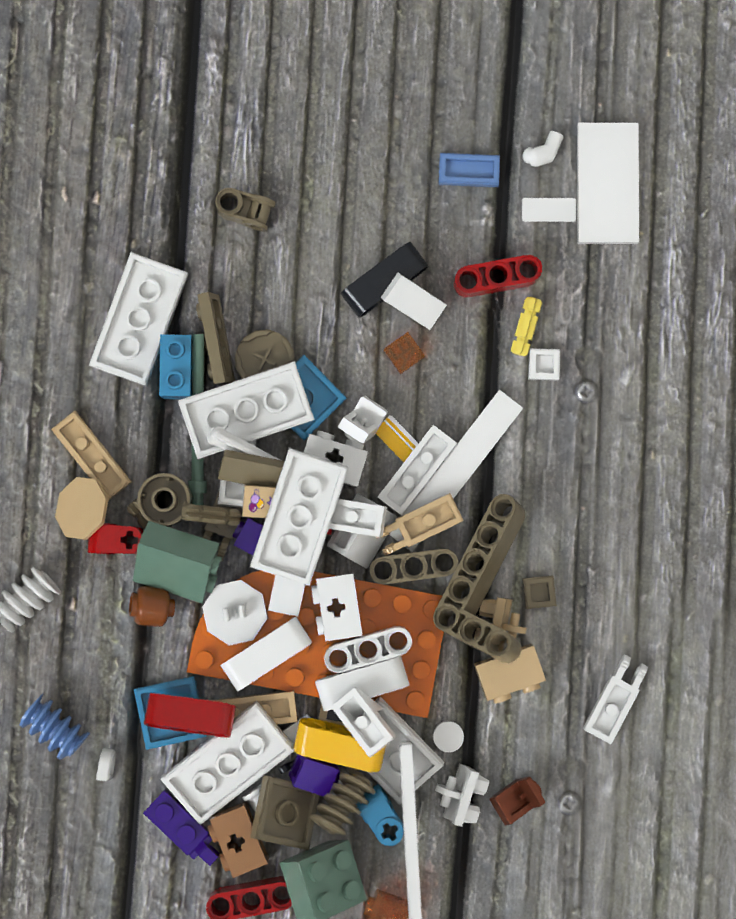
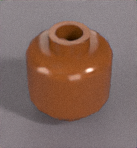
(151, 606)

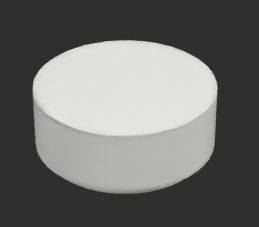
(448, 736)

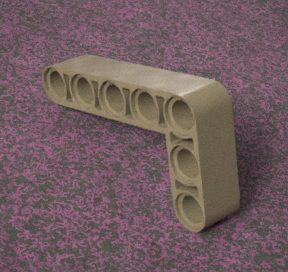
(480, 582)

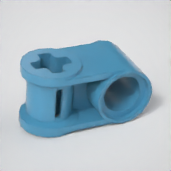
(379, 812)

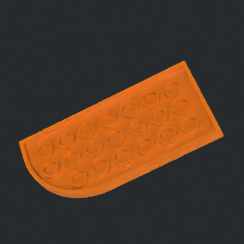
(379, 609)

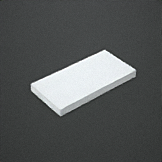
(607, 183)
(137, 318)
(247, 408)
(299, 516)
(228, 766)

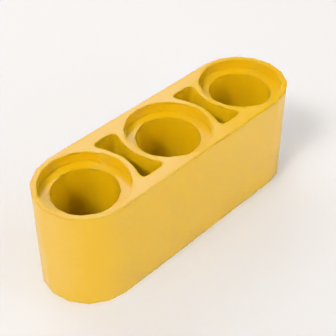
(334, 745)

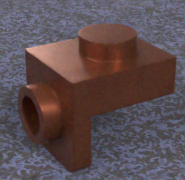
(517, 799)

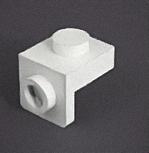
(363, 420)

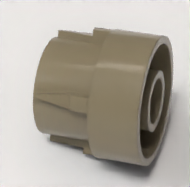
(152, 488)

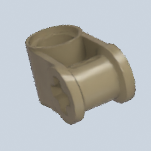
(247, 208)

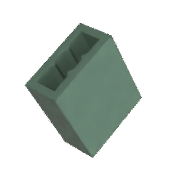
(177, 562)

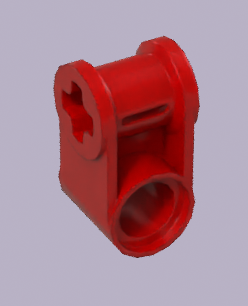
(113, 539)

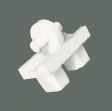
(458, 794)

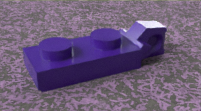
(181, 827)

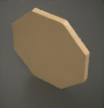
(81, 508)

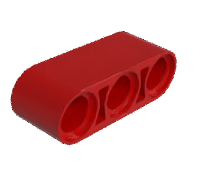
(508, 266)
(190, 715)
(239, 908)

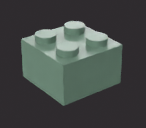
(323, 880)

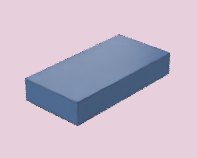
(469, 170)

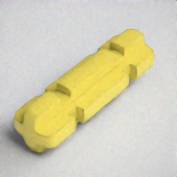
(526, 326)

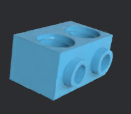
(175, 366)

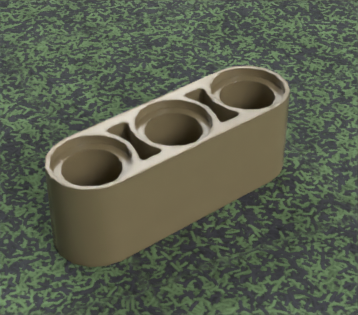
(428, 570)

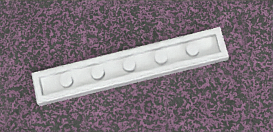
(467, 454)
(410, 830)

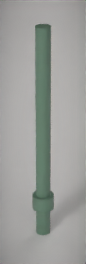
(197, 484)

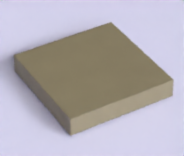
(284, 814)

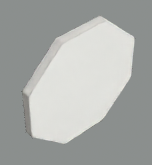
(234, 612)

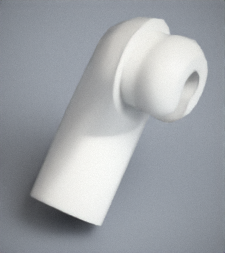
(543, 154)

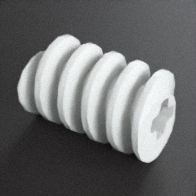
(26, 598)

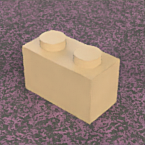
(502, 678)

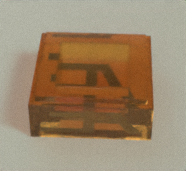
(404, 353)

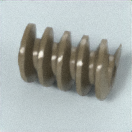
(343, 802)

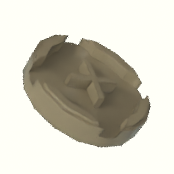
(262, 352)

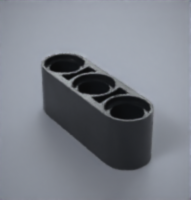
(367, 290)

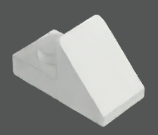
(363, 721)

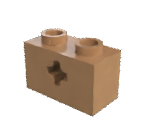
(252, 851)

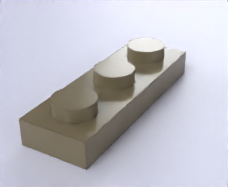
(215, 338)

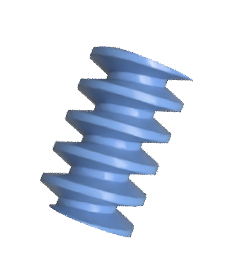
(53, 728)

